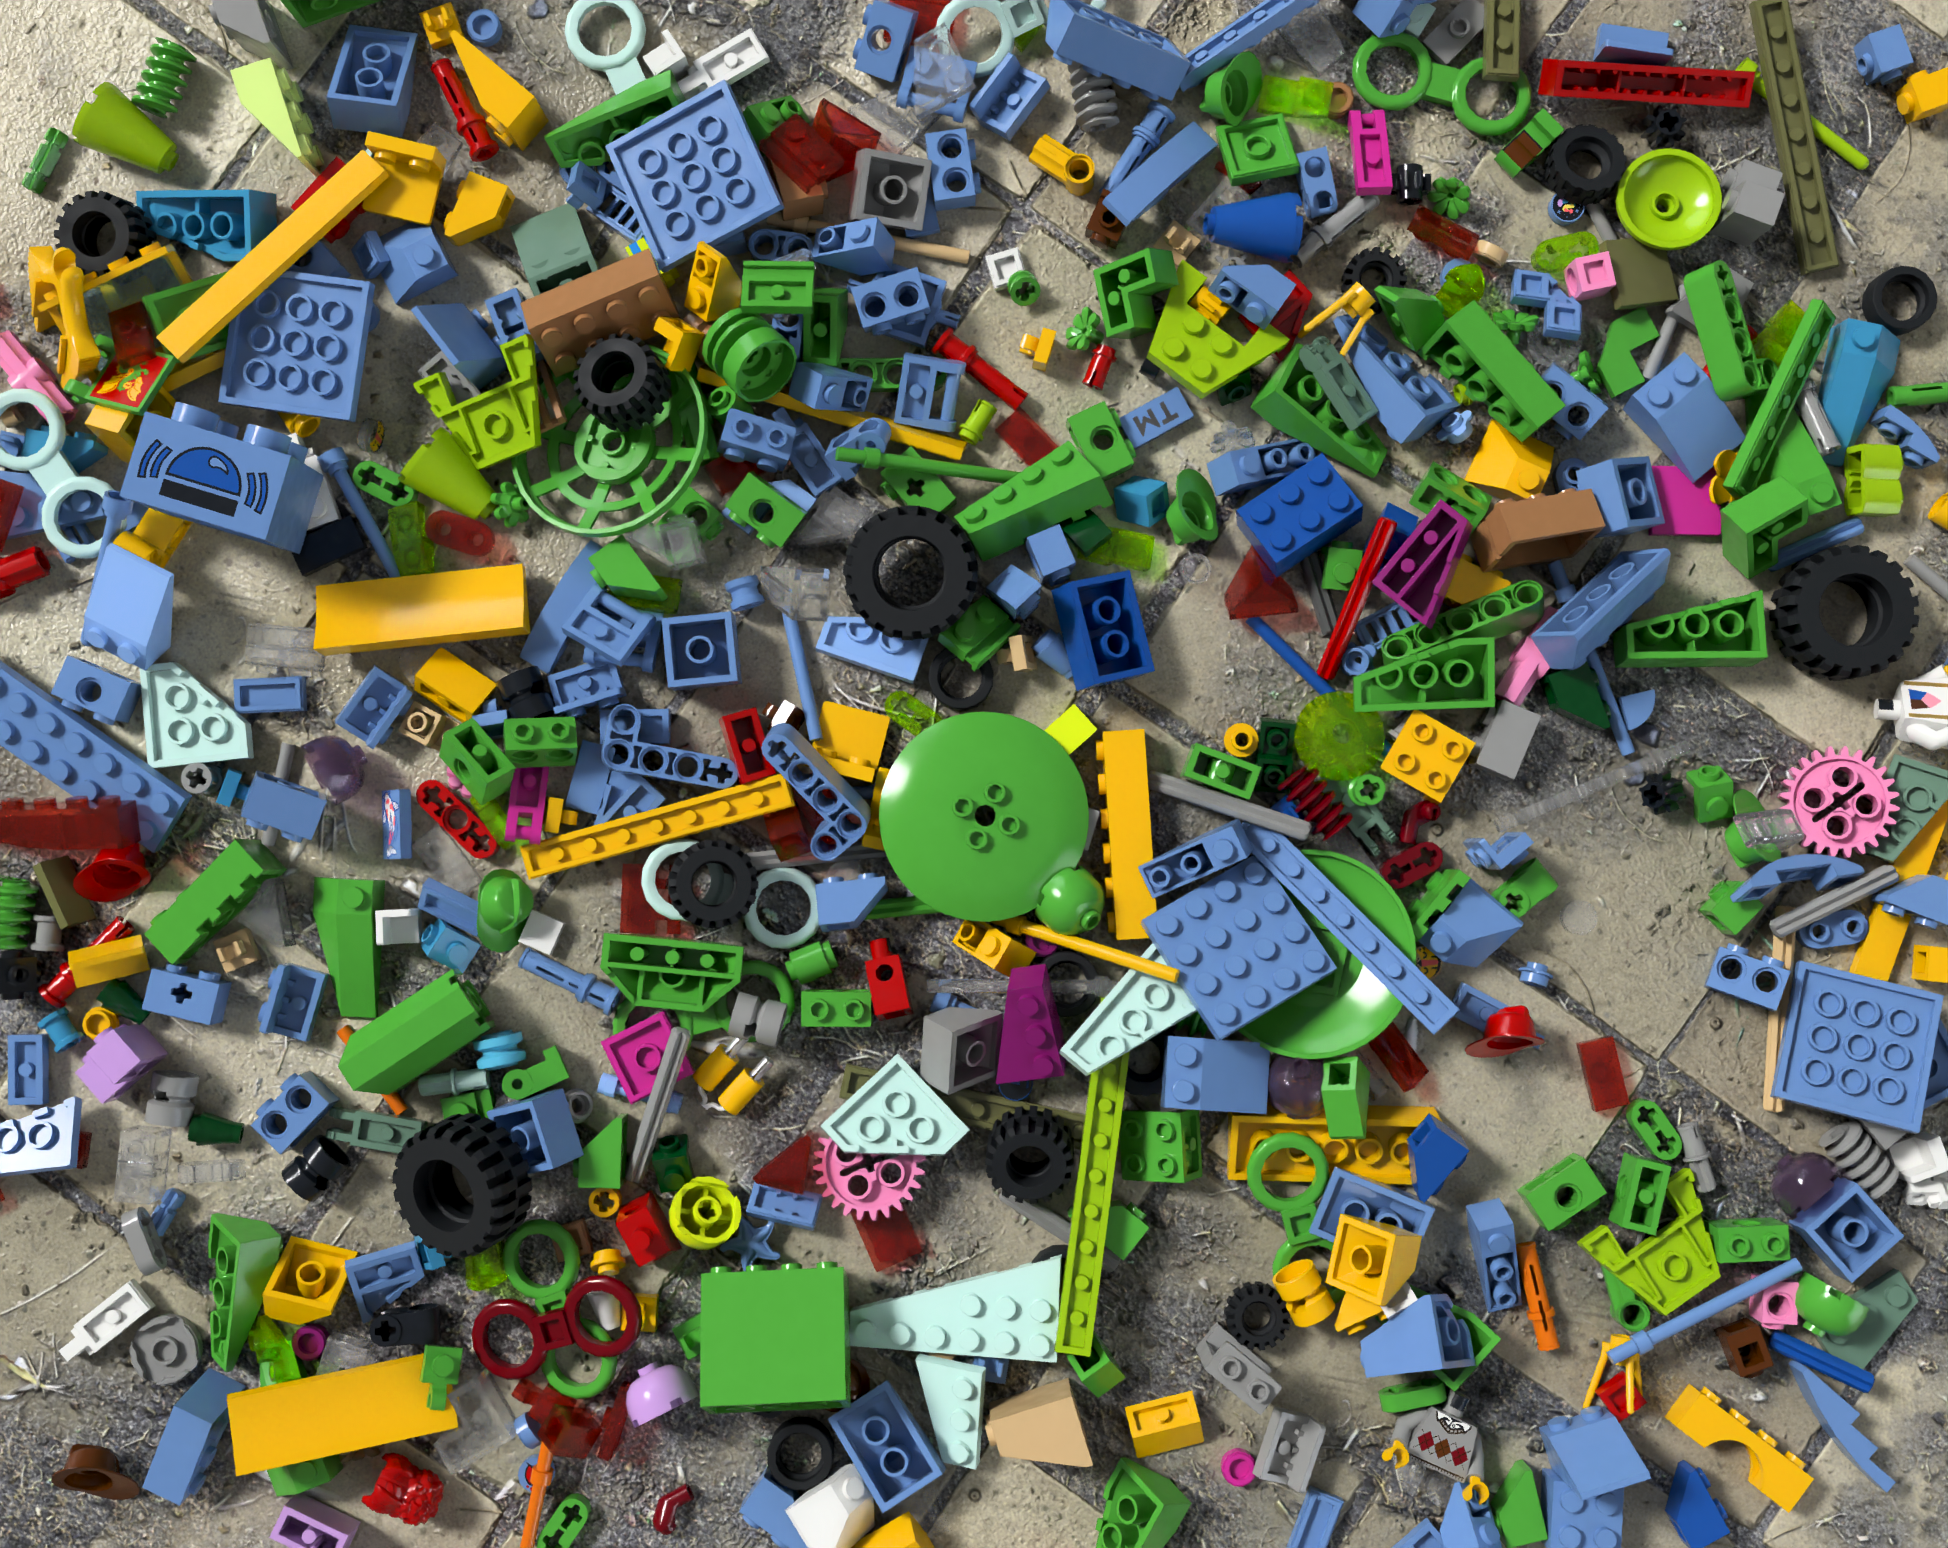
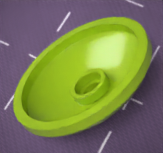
(1678, 183)

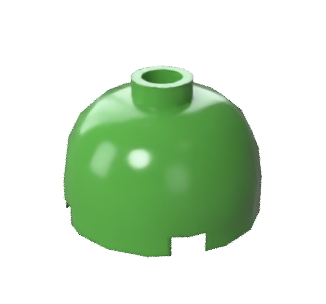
(1071, 902)
(1827, 1308)

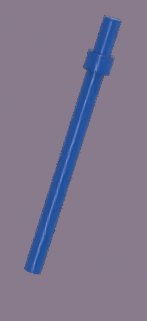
(1295, 661)

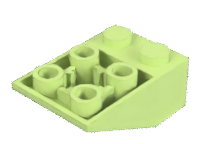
(275, 103)

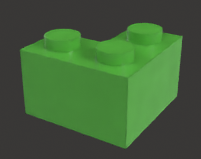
(1127, 289)
(1757, 523)

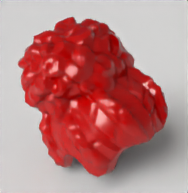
(405, 1491)

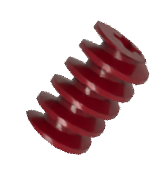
(1316, 802)

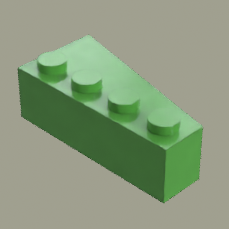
(1492, 371)
(1033, 501)
(1701, 636)
(213, 899)

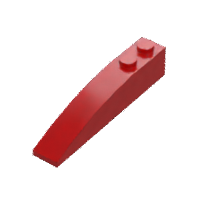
(1646, 83)

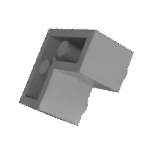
(1748, 202)

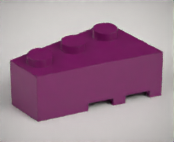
(1426, 563)
(1030, 1029)

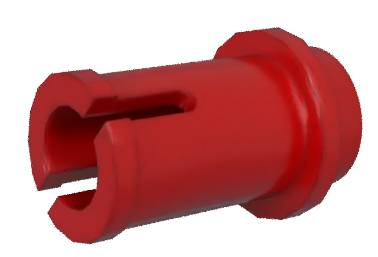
(1099, 366)

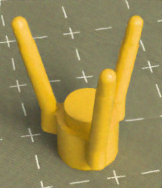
(1354, 302)
(1633, 1372)

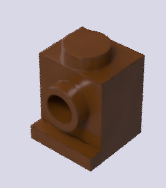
(1101, 233)
(1755, 1355)

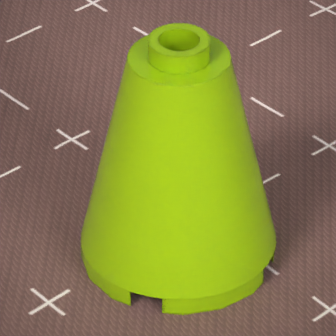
(123, 131)
(449, 477)

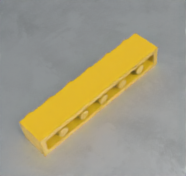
(1128, 830)

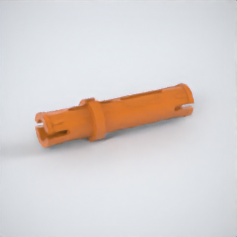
(1546, 1333)

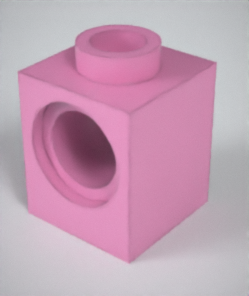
(1590, 276)
(1783, 1313)

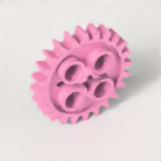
(1857, 826)
(879, 1193)

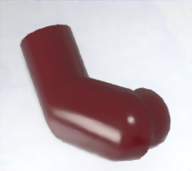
(1415, 817)
(666, 1508)

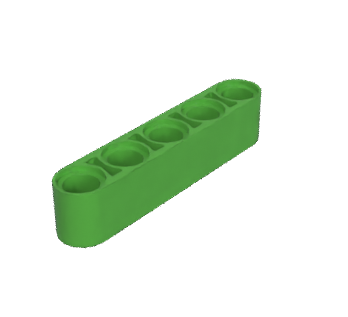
(1474, 616)

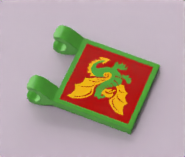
(121, 389)

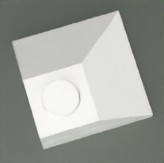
(835, 1510)

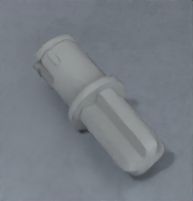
(1696, 1156)

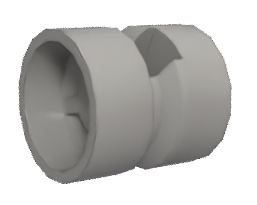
(757, 1019)
(171, 1098)

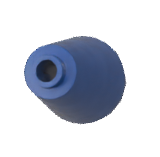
(1258, 226)

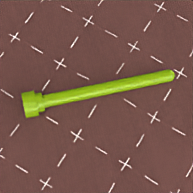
(1821, 132)

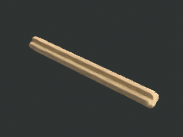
(1784, 951)

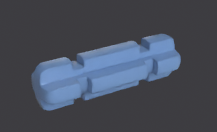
(167, 1209)

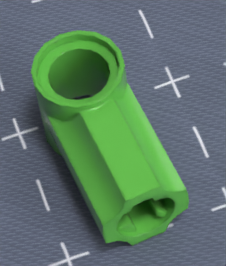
(1620, 1298)

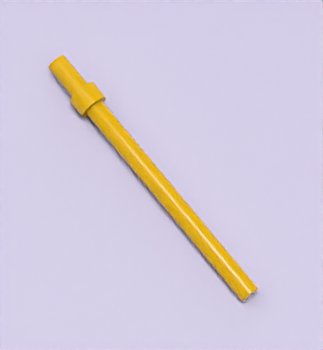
(1020, 925)

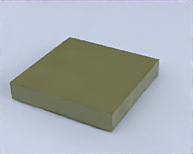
(1640, 274)

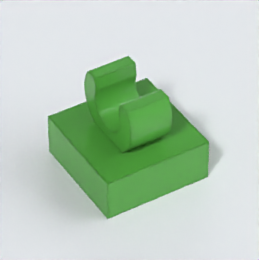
(689, 1335)

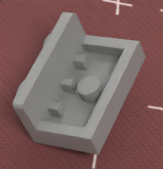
(1289, 1448)

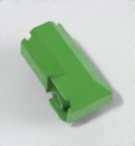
(415, 1036)

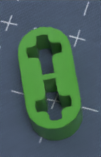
(381, 492)
(1647, 1133)
(1412, 1395)
(558, 1521)

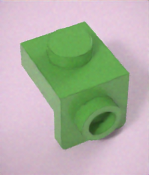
(1340, 565)
(1711, 793)

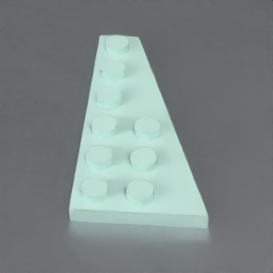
(1127, 1017)
(982, 1316)

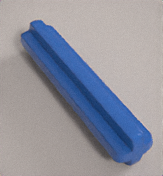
(1821, 1361)

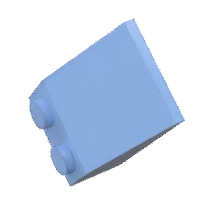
(130, 608)

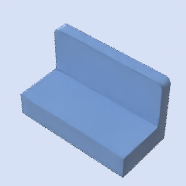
(1631, 46)

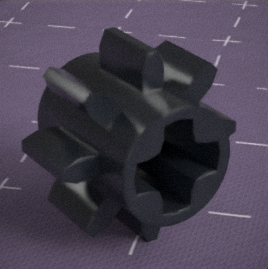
(1663, 127)
(1410, 184)
(1662, 792)

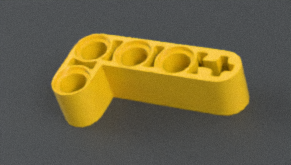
(154, 537)

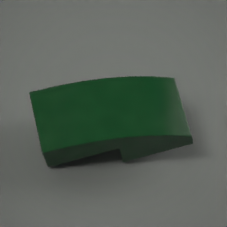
(1086, 533)
(1274, 753)

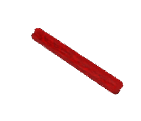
(1356, 598)

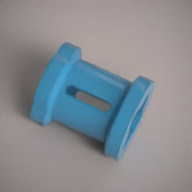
(61, 1030)

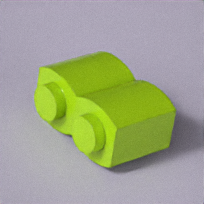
(1873, 480)

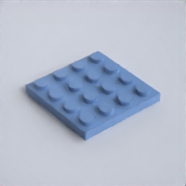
(694, 176)
(300, 347)
(1238, 946)
(1857, 1046)

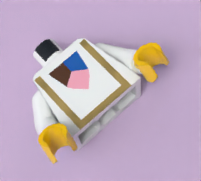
(1919, 709)

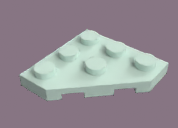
(189, 721)
(895, 1117)

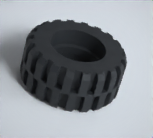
(863, 580)
(1886, 602)
(435, 1204)

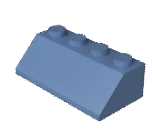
(1115, 48)
(1601, 607)

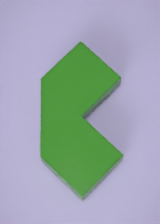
(1616, 362)

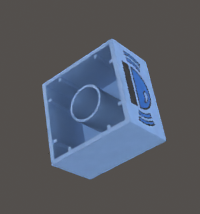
(209, 477)

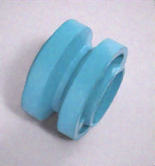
(499, 1050)

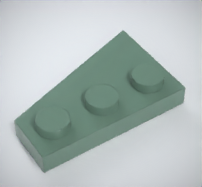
(1921, 794)
(1889, 1303)

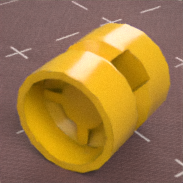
(1305, 1295)

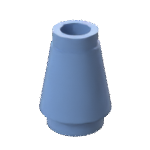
(1052, 651)

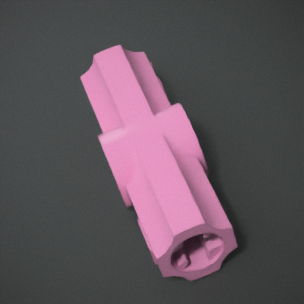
(31, 373)
(1525, 667)

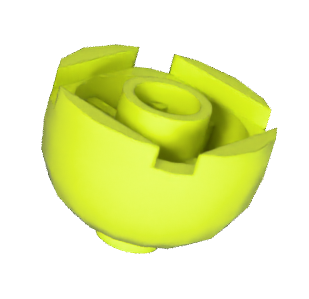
(704, 1213)

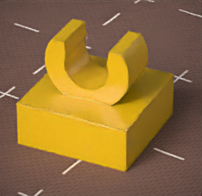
(440, 23)
(1038, 348)
(555, 815)
(649, 1308)

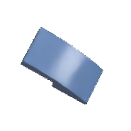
(1915, 445)

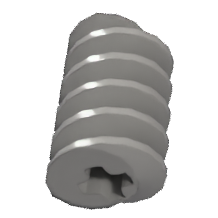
(1092, 99)
(1862, 1157)

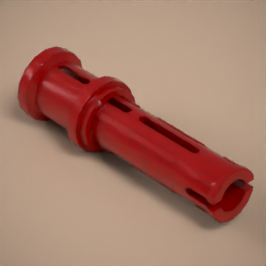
(469, 124)
(953, 348)
(63, 983)

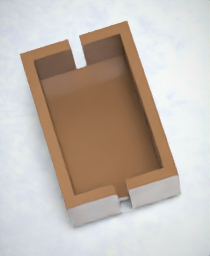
(1536, 529)

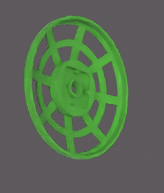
(615, 466)

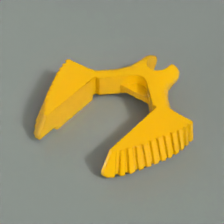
(57, 270)

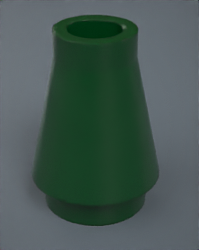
(123, 1000)
(214, 1130)

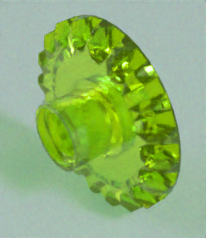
(1320, 750)

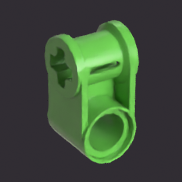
(1526, 886)

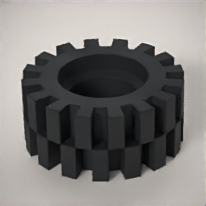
(1374, 260)
(1257, 1336)

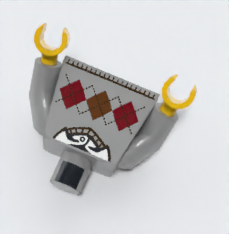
(1443, 1442)

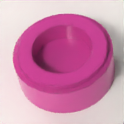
(1238, 1467)

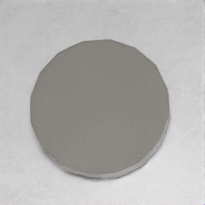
(166, 1349)

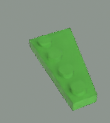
(1435, 899)

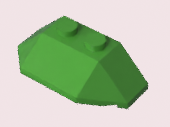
(671, 970)

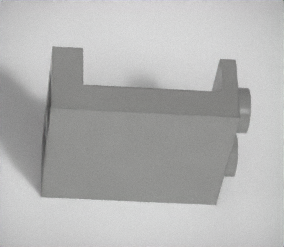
(1238, 1368)

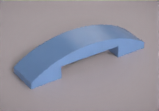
(547, 639)
(1823, 870)

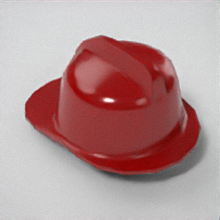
(113, 874)
(1505, 1033)

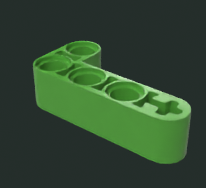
(1725, 335)

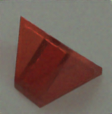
(844, 134)
(1258, 591)
(789, 1168)

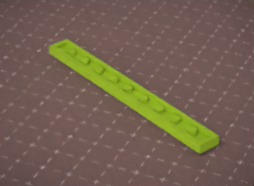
(1091, 1208)

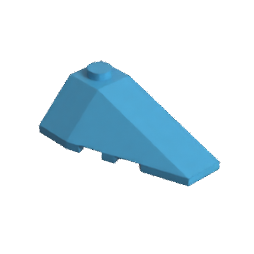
(212, 220)

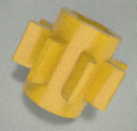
(1209, 305)

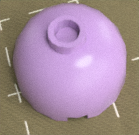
(658, 1392)

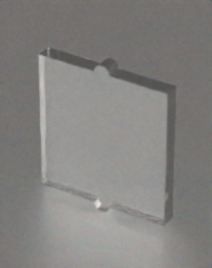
(925, 1507)

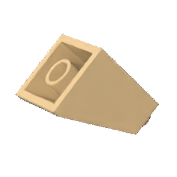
(1040, 1426)

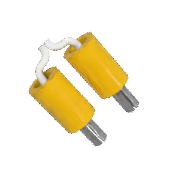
(741, 1089)

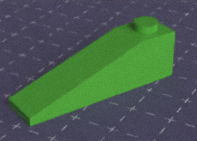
(589, 133)
(1299, 407)
(347, 932)

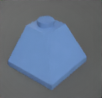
(416, 261)
(1470, 927)

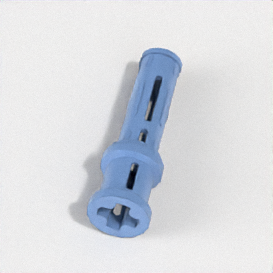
(1144, 139)
(584, 987)

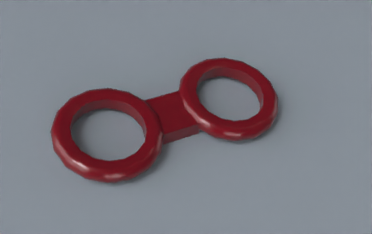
(557, 1327)

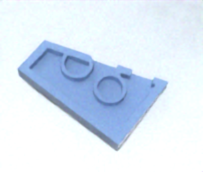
(861, 645)

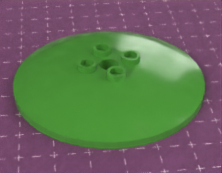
(932, 823)
(1351, 1002)

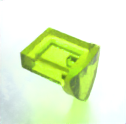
(1460, 288)
(485, 1269)

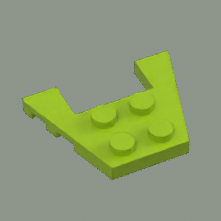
(1198, 350)
(497, 421)
(1667, 1266)

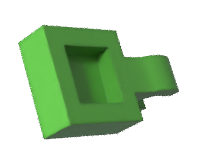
(440, 1368)

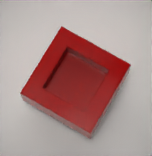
(1614, 1396)

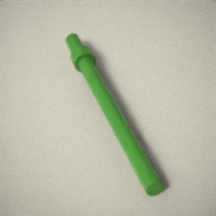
(873, 459)

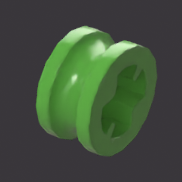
(1031, 293)

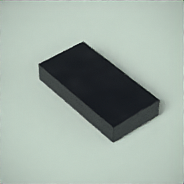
(329, 546)

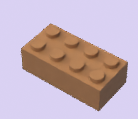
(606, 302)

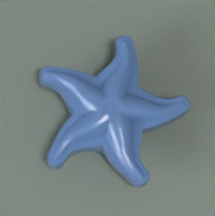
(751, 1243)

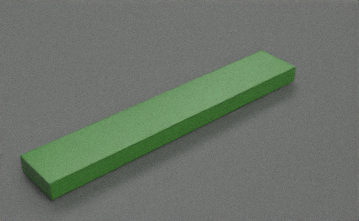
(1779, 399)

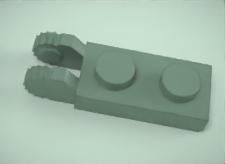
(1338, 382)
(1362, 818)
(375, 1129)

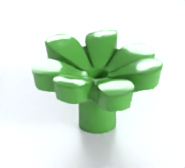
(1449, 196)
(1514, 323)
(1084, 330)
(1585, 373)
(511, 505)

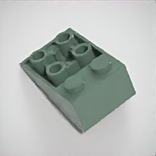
(554, 248)

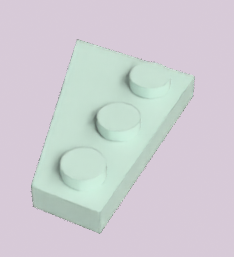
(955, 1407)

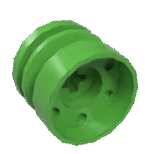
(749, 355)

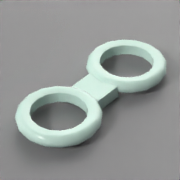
(1014, 19)
(622, 67)
(53, 472)
(721, 888)

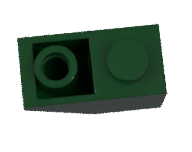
(1577, 697)

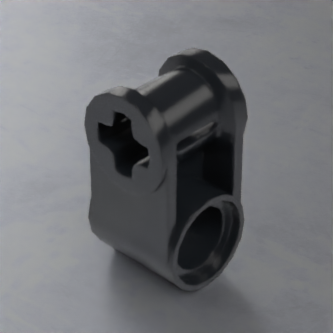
(413, 1324)

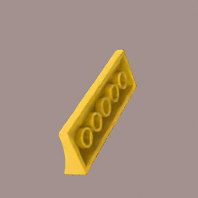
(421, 610)
(1379, 1156)
(333, 1414)

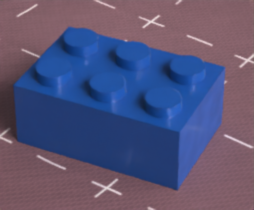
(1299, 515)
(1102, 630)

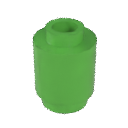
(722, 400)
(811, 962)

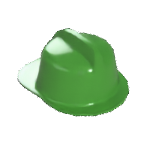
(1233, 89)
(1193, 510)
(1744, 857)
(502, 909)

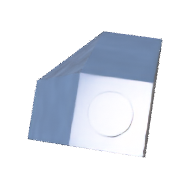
(1418, 1340)

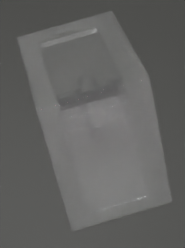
(270, 914)

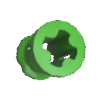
(1358, 783)

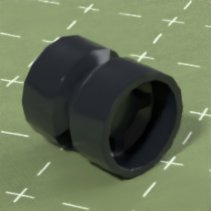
(525, 694)
(320, 1163)

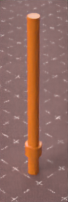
(540, 1478)

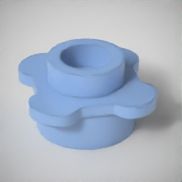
(1456, 427)

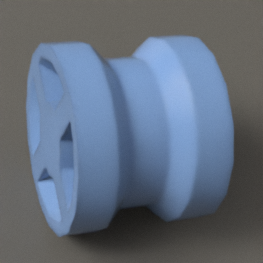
(744, 593)

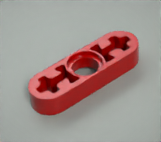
(443, 820)

